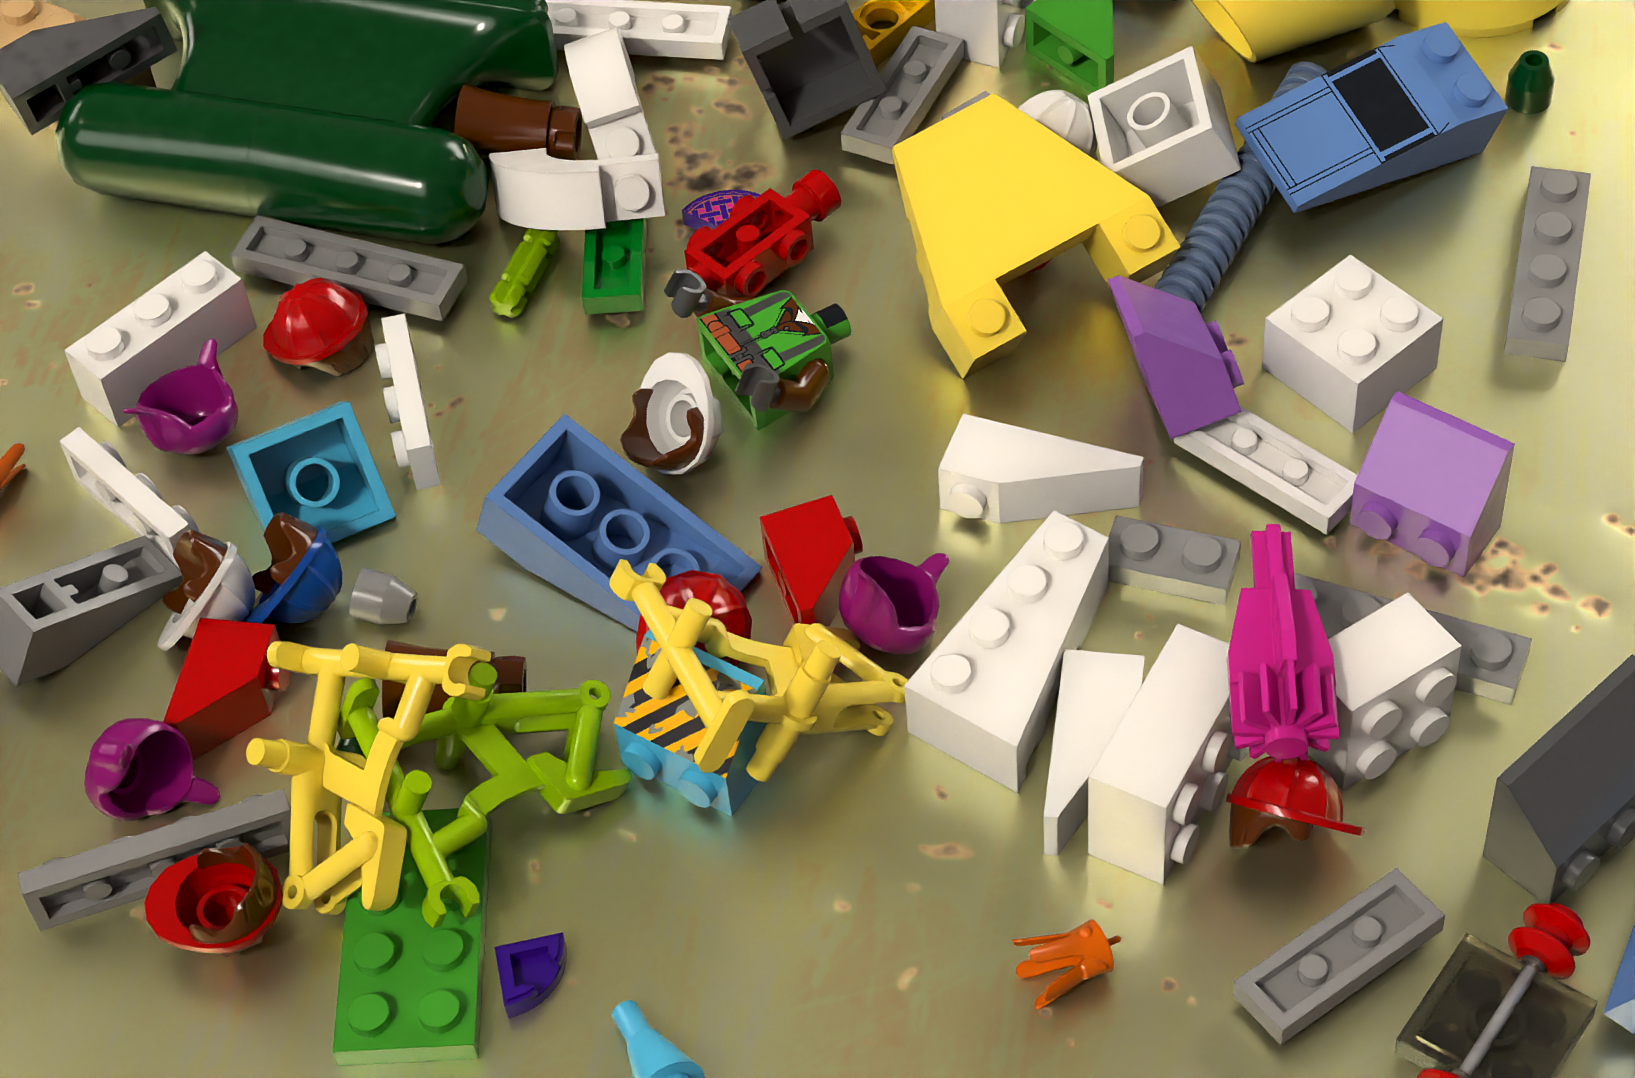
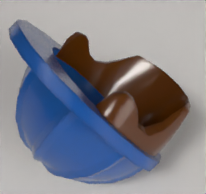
(301, 576)

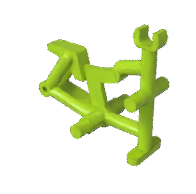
(480, 727)

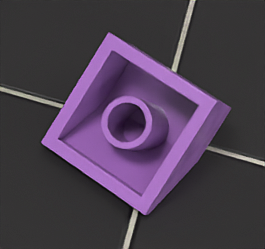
(1179, 356)
(1432, 484)

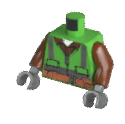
(762, 347)

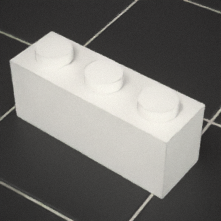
(160, 335)

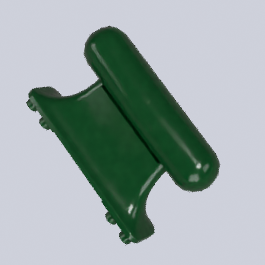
(312, 112)

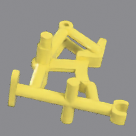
(800, 676)
(327, 775)

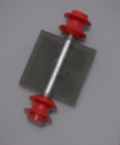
(1502, 1012)

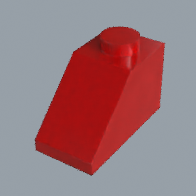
(809, 557)
(225, 683)

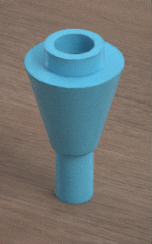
(648, 1050)

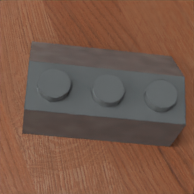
(1569, 794)

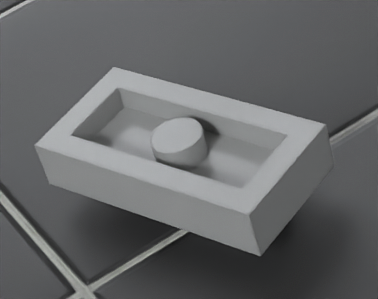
(1172, 560)

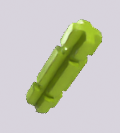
(523, 271)

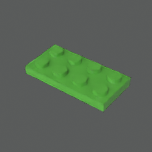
(412, 986)

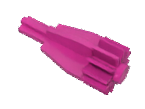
(1279, 660)

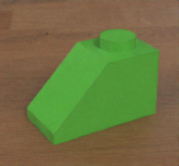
(1073, 39)

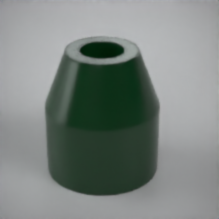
(1530, 83)

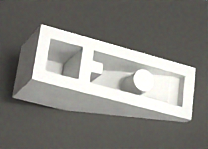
(1025, 474)
(1090, 705)

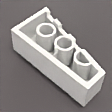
(1001, 665)

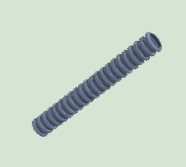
(1226, 216)

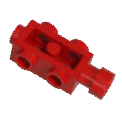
(761, 237)

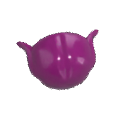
(188, 407)
(892, 602)
(143, 771)

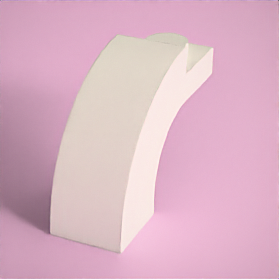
(608, 95)
(575, 194)

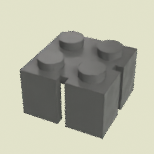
(809, 60)

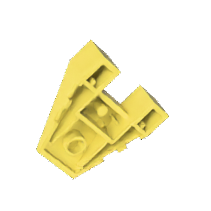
(1001, 197)

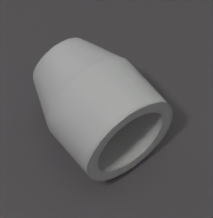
(382, 598)

